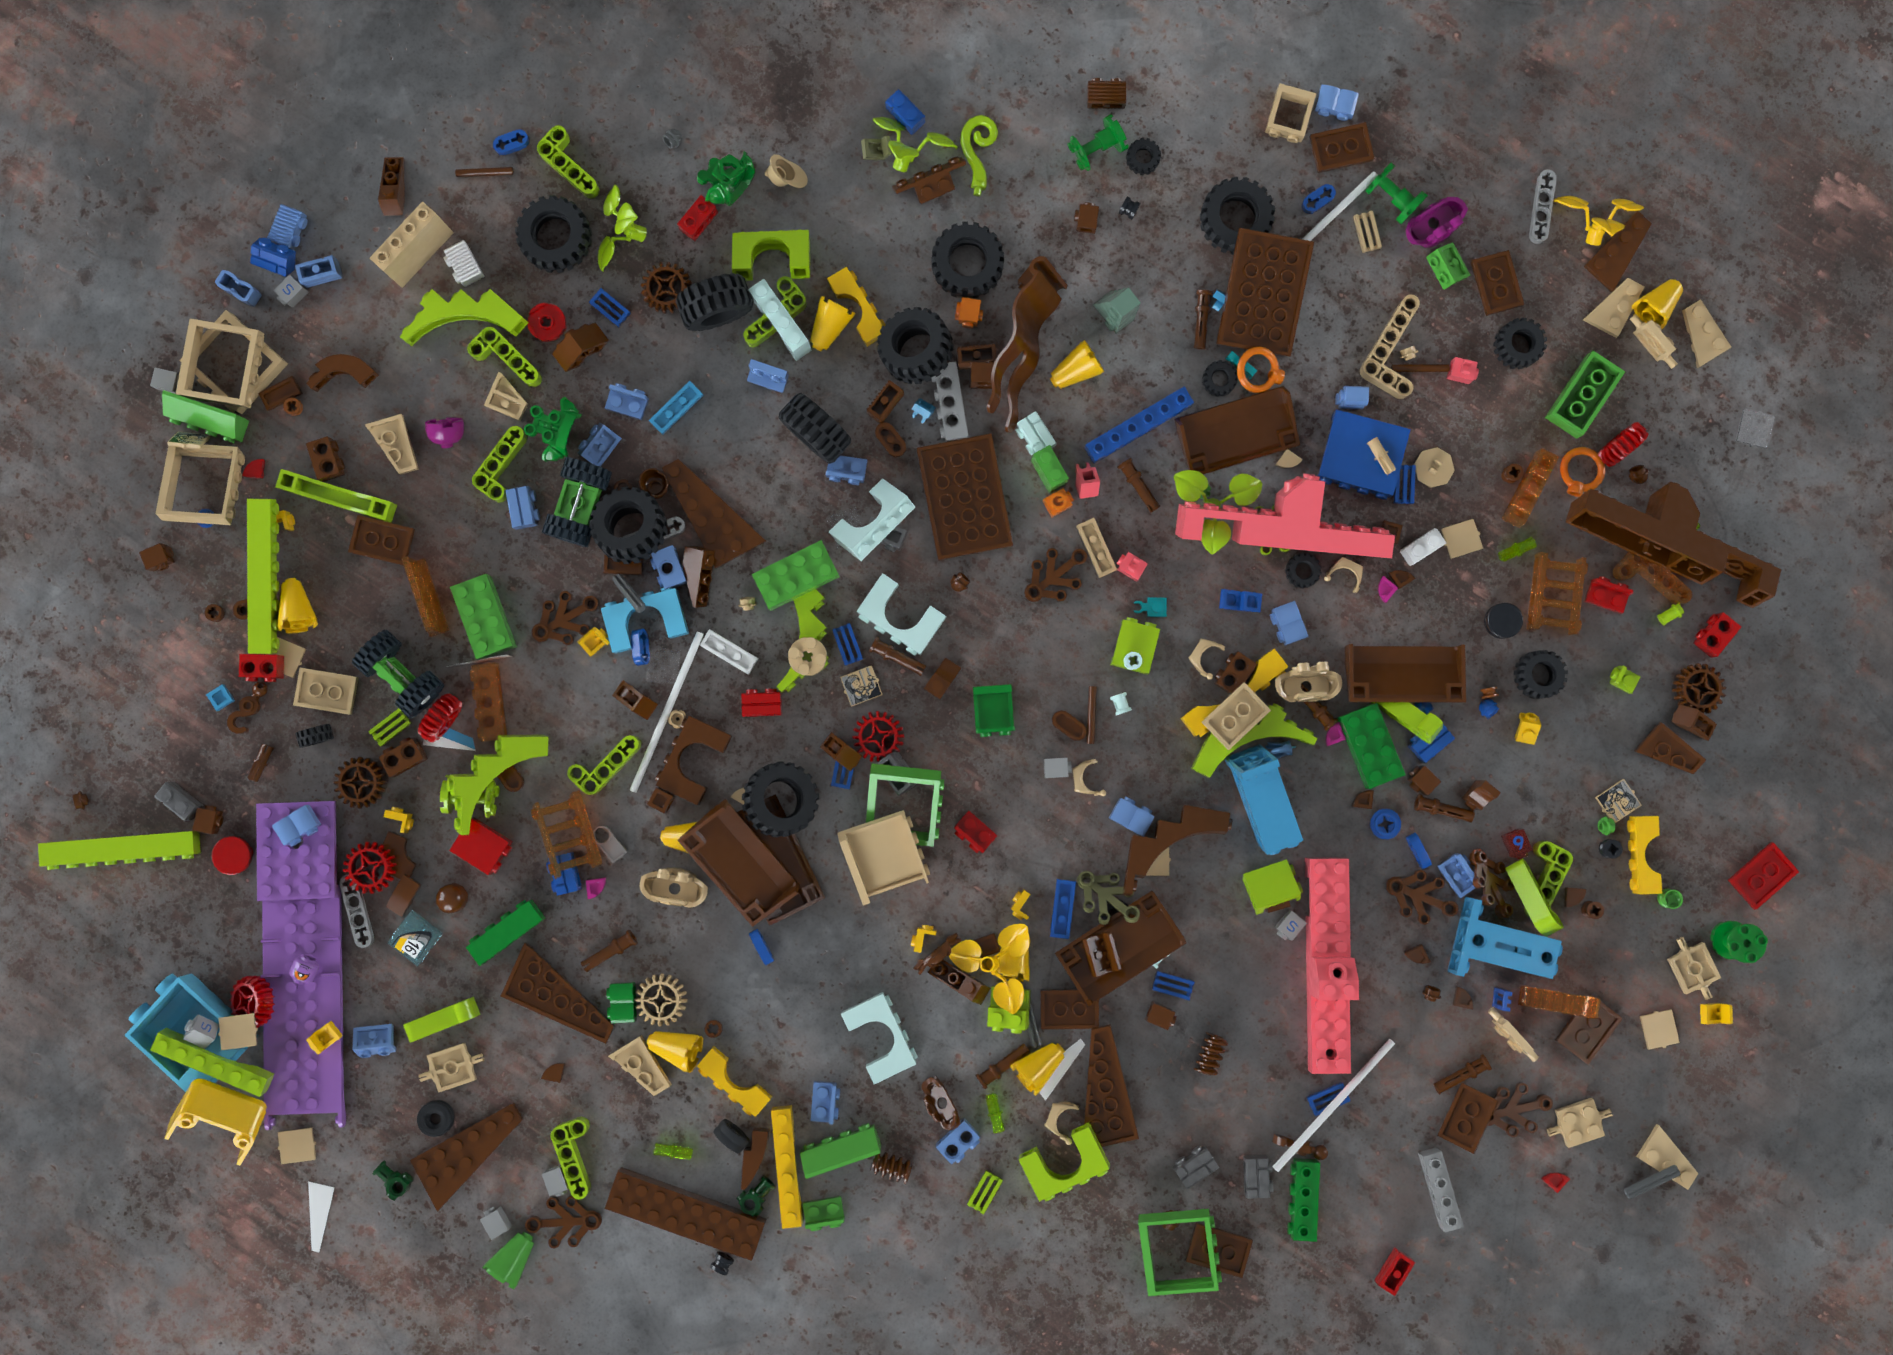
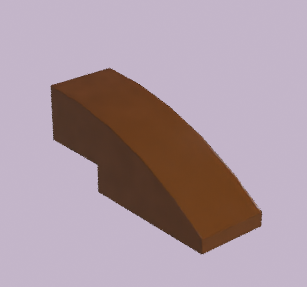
(754, 1155)

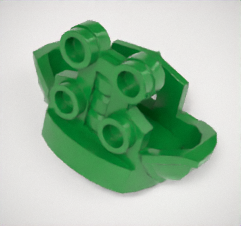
(728, 183)
(554, 428)

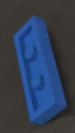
(1062, 909)

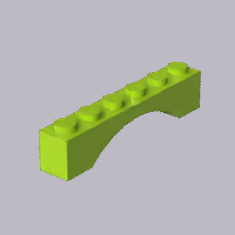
(336, 496)
(241, 1075)

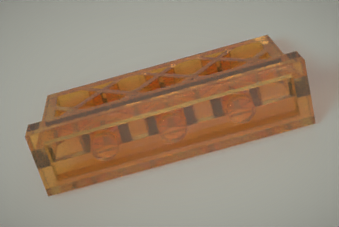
(425, 596)

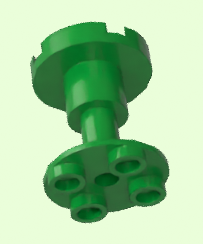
(1110, 136)
(1401, 198)
(1738, 941)

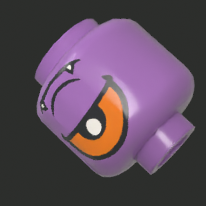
(304, 969)

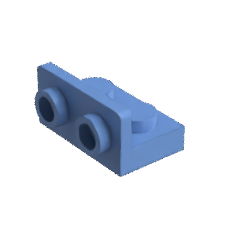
(767, 376)
(626, 402)
(598, 445)
(847, 469)
(373, 1040)
(824, 1102)

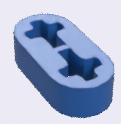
(513, 145)
(1316, 196)
(640, 647)
(1418, 851)
(761, 947)

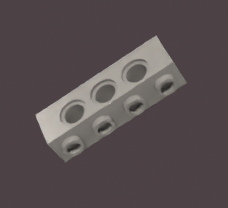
(959, 430)
(1440, 1189)

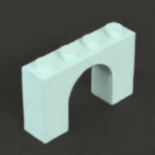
(780, 318)
(864, 539)
(915, 638)
(901, 1055)

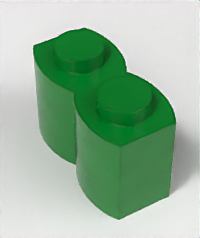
(622, 1002)

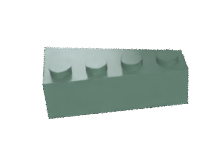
(1118, 308)

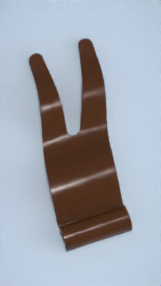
(1029, 311)

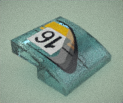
(414, 938)

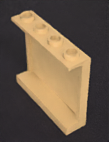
(411, 244)
(883, 855)

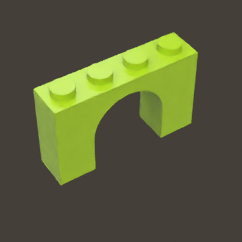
(749, 245)
(1047, 1183)

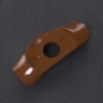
(938, 954)
(933, 1092)

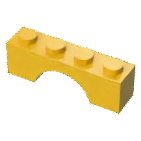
(845, 286)
(1642, 831)
(751, 1098)

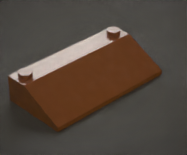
(1238, 431)
(1406, 673)
(792, 857)
(739, 863)
(1137, 945)

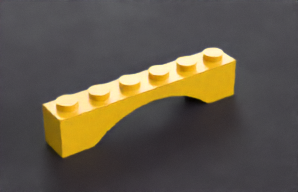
(1267, 668)
(786, 1167)

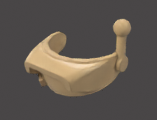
(1348, 564)
(1195, 657)
(1078, 779)
(1056, 1110)

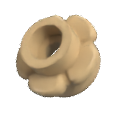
(1408, 353)
(747, 603)
(673, 715)

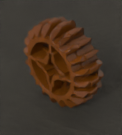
(661, 293)
(1705, 674)
(359, 790)

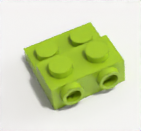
(1000, 1018)

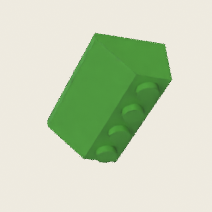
(203, 416)
(840, 1151)

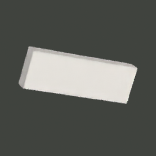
(729, 651)

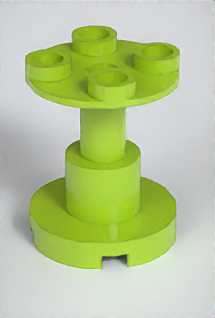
(486, 798)

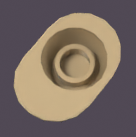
(785, 172)

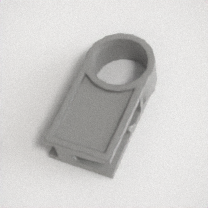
(612, 847)

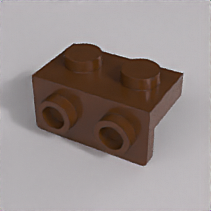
(1102, 954)

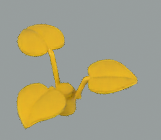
(1599, 225)
(967, 958)

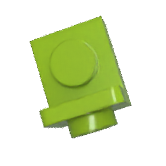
(1624, 679)

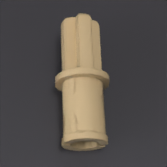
(1381, 455)

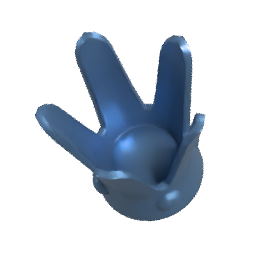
(1280, 749)

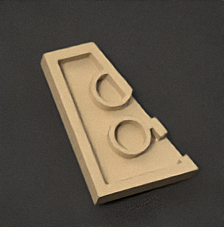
(1615, 309)
(1704, 333)
(395, 442)
(642, 1064)
(1662, 1153)

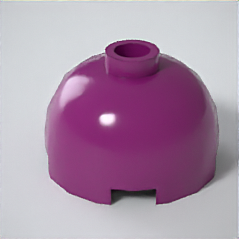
(445, 431)

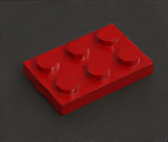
(1763, 876)

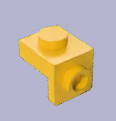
(287, 519)
(593, 641)
(1528, 728)
(397, 814)
(1019, 900)
(917, 940)
(1716, 1013)
(324, 1037)

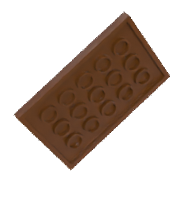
(1265, 291)
(964, 497)

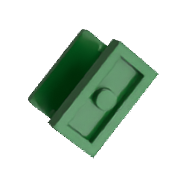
(993, 710)

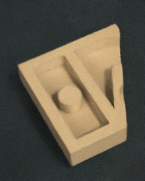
(505, 399)

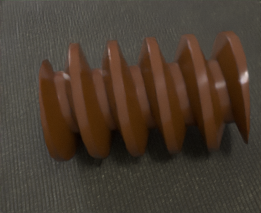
(1211, 1054)
(893, 1167)

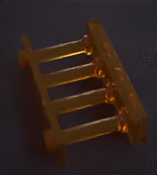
(1538, 601)
(580, 820)

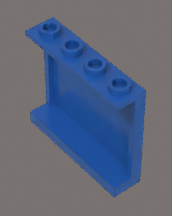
(1350, 460)

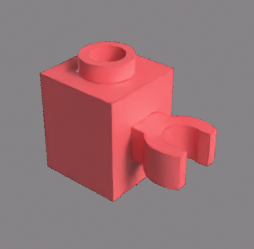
(1463, 370)
(1087, 481)
(1131, 566)

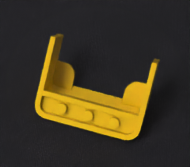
(220, 1108)

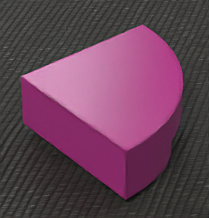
(1386, 589)
(1335, 734)
(595, 887)

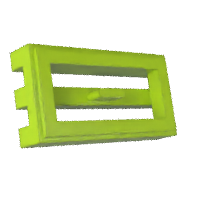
(377, 736)
(977, 1206)

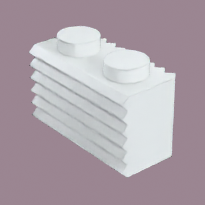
(464, 264)
(1422, 547)

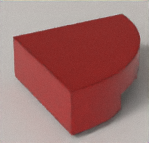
(254, 469)
(1556, 1180)

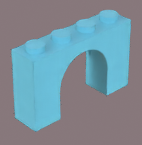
(618, 615)

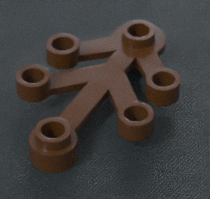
(1052, 577)
(561, 619)
(1490, 881)
(1417, 895)
(1512, 1109)
(566, 1221)

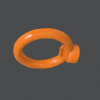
(1275, 375)
(1577, 488)

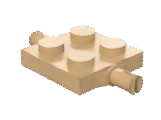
(1654, 340)
(1694, 968)
(1515, 1040)
(451, 1067)
(1579, 1122)

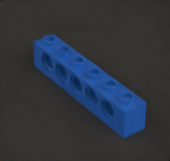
(1139, 425)

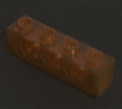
(1530, 487)
(494, 691)

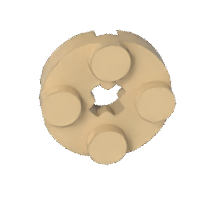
(796, 654)

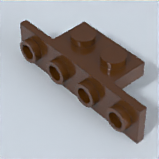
(933, 182)

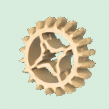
(661, 992)

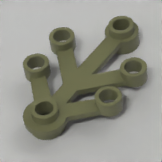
(1105, 895)

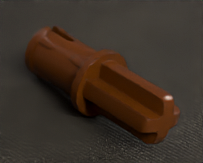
(260, 763)

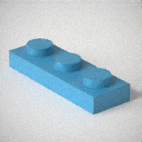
(676, 407)

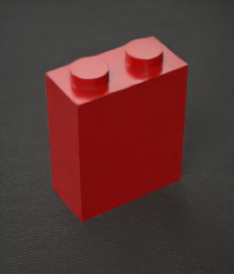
(482, 847)

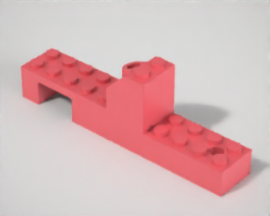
(1291, 525)
(1328, 950)

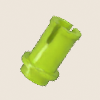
(1670, 614)

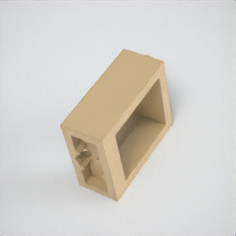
(1295, 95)

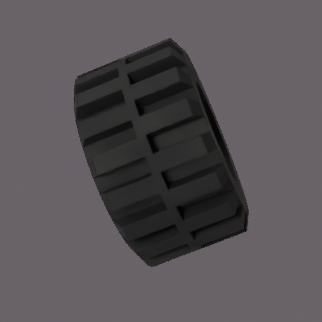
(1533, 336)
(1555, 669)

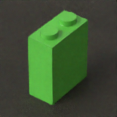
(1049, 469)

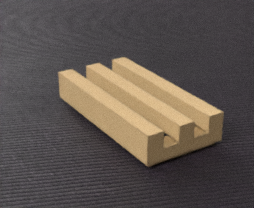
(1363, 216)

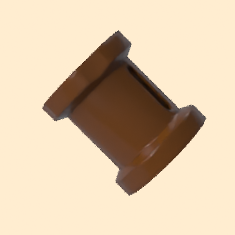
(1512, 468)
(1597, 912)

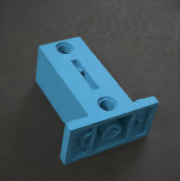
(1265, 799)
(1500, 945)

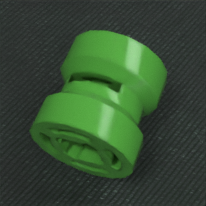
(1674, 899)

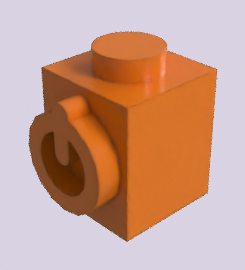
(969, 312)
(1058, 502)

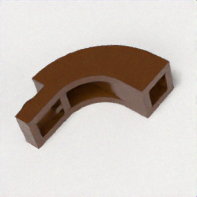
(341, 364)

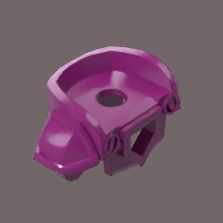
(1449, 215)

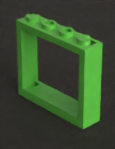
(909, 775)
(1179, 1286)

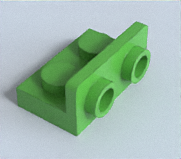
(1448, 265)
(823, 1213)

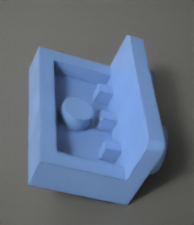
(1458, 874)

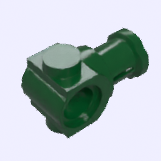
(391, 1178)
(756, 1195)

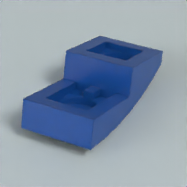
(1240, 600)

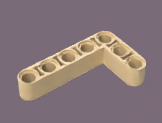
(1387, 346)

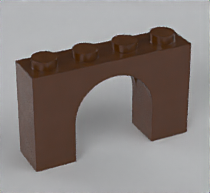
(672, 777)

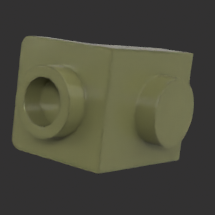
(876, 148)

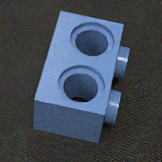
(953, 1137)

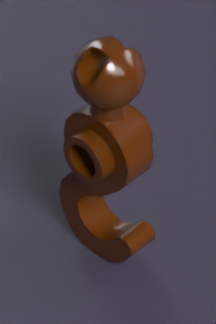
(248, 706)
(1320, 1151)

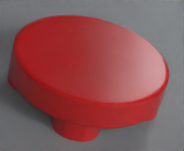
(232, 855)

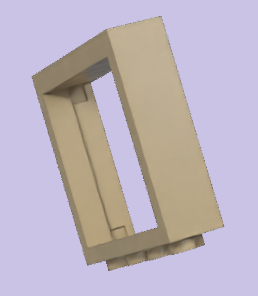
(190, 359)
(264, 379)
(170, 479)

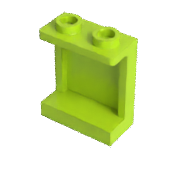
(1136, 638)
(1272, 885)

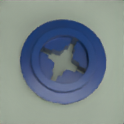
(1392, 829)

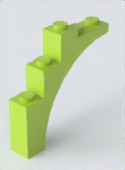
(462, 307)
(809, 627)
(1271, 725)
(486, 767)

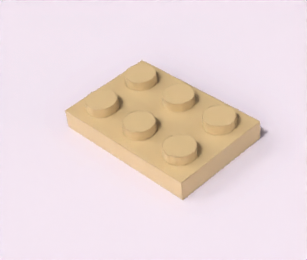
(325, 691)
(1236, 716)

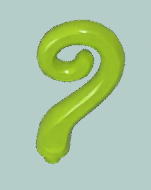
(979, 178)

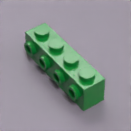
(505, 932)
(1304, 1199)

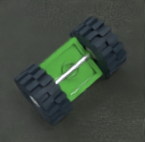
(577, 501)
(379, 658)

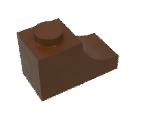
(942, 678)
(635, 700)
(1694, 722)
(841, 751)
(1480, 795)

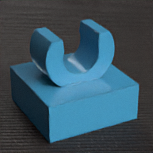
(1220, 296)
(923, 408)
(220, 697)

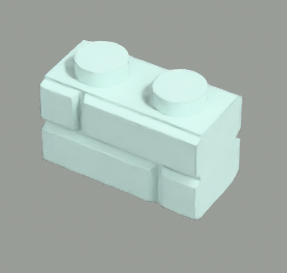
(1034, 433)

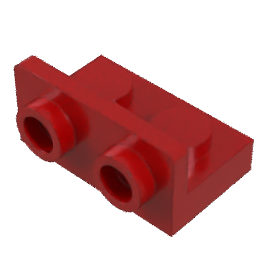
(1608, 595)
(975, 832)

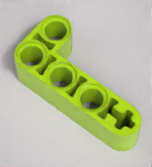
(570, 166)
(788, 297)
(509, 358)
(503, 462)
(1413, 719)
(608, 762)
(1552, 864)
(1529, 891)
(441, 1019)
(566, 1162)

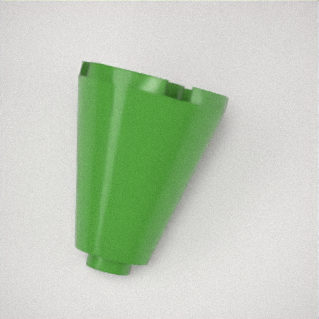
(511, 1259)

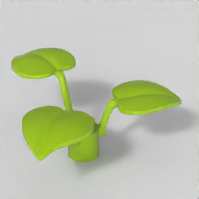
(906, 154)
(624, 224)
(1190, 487)

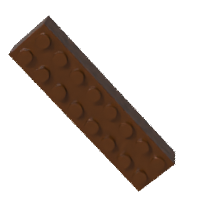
(685, 1213)

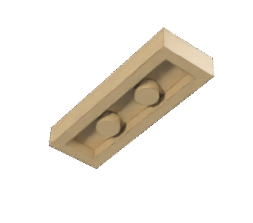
(1096, 547)

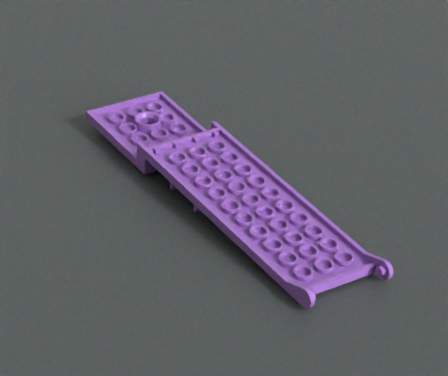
(301, 918)

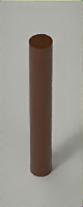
(484, 172)
(1420, 367)
(1091, 715)

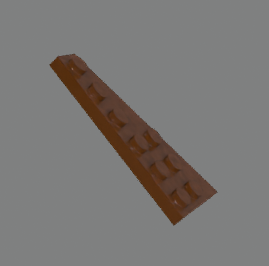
(711, 517)
(546, 992)
(1107, 1097)
(453, 1161)

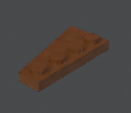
(1614, 257)

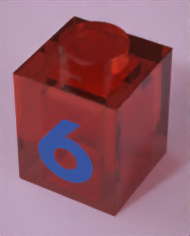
(1517, 843)

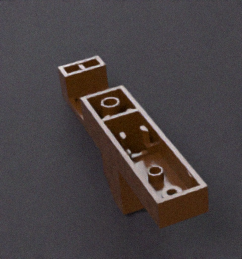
(1670, 539)

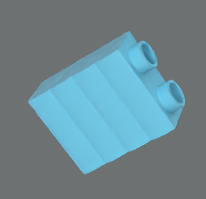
(178, 1003)

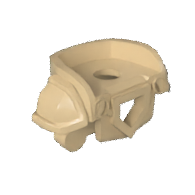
(1324, 683)
(656, 887)

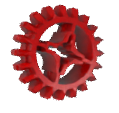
(1623, 444)
(439, 717)
(894, 731)
(354, 874)
(253, 996)

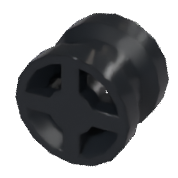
(1129, 208)
(1605, 848)
(722, 1263)

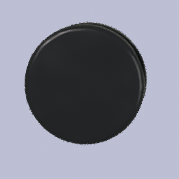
(1503, 620)

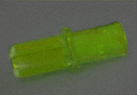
(1517, 549)
(995, 1113)
(673, 1151)

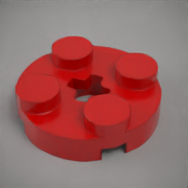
(548, 311)

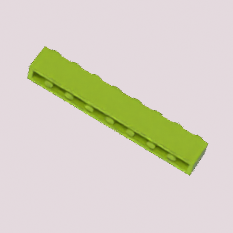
(262, 576)
(119, 848)

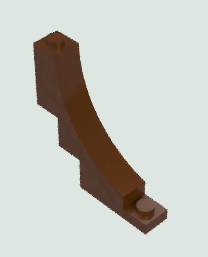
(1192, 822)

